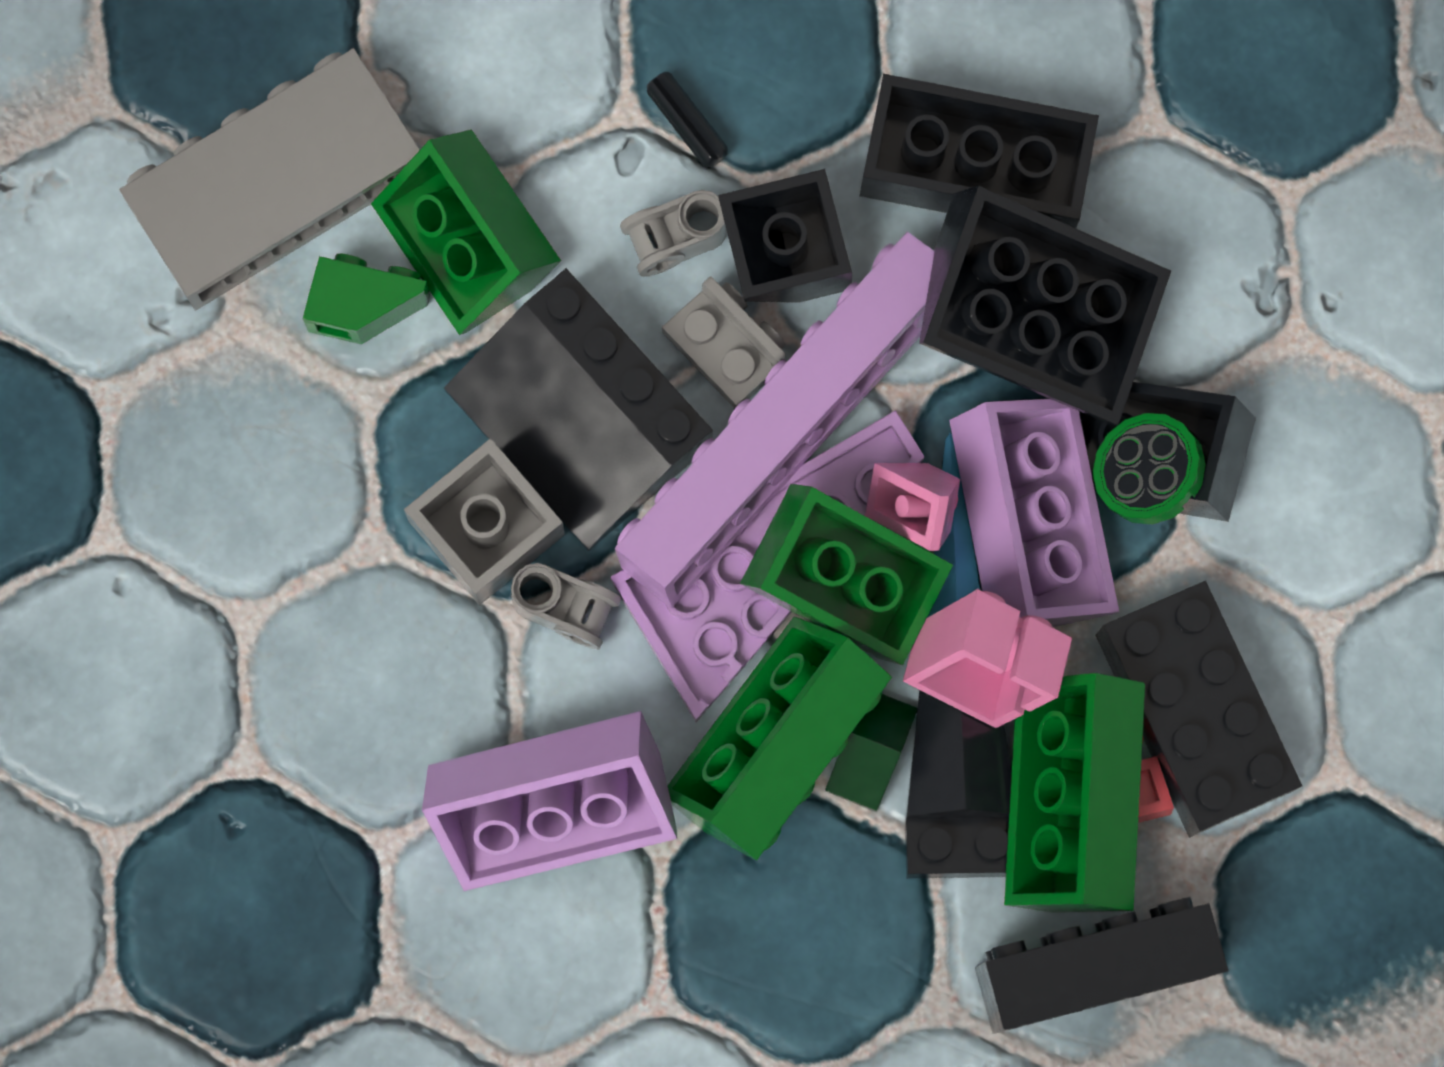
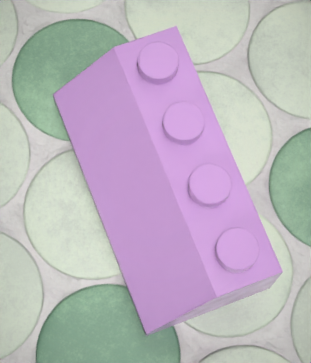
(1034, 509)
(550, 801)

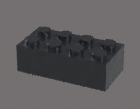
(951, 139)
(1199, 709)
(1101, 967)

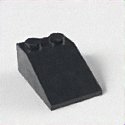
(1214, 419)

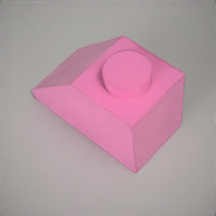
(914, 501)

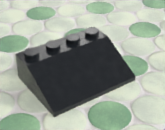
(1040, 303)
(579, 409)

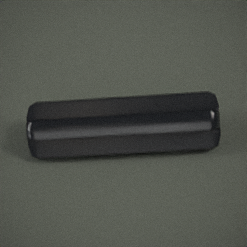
(687, 119)

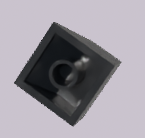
(787, 239)

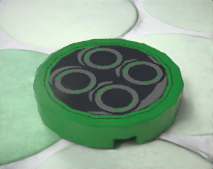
(1148, 468)

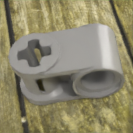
(672, 233)
(567, 604)

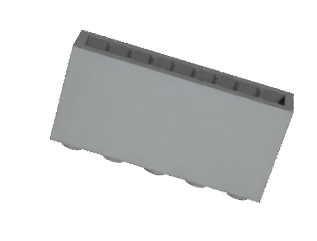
(271, 177)

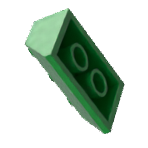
(464, 230)

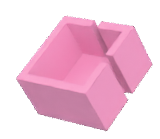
(988, 658)

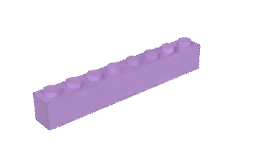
(780, 425)

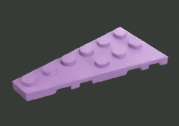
(723, 623)

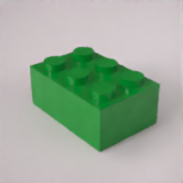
(846, 573)

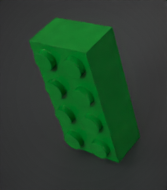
(777, 736)
(1077, 798)

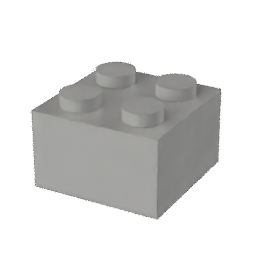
(485, 521)

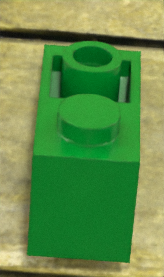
(360, 301)

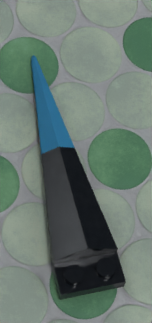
(958, 762)

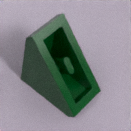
(872, 753)

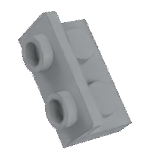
(725, 341)

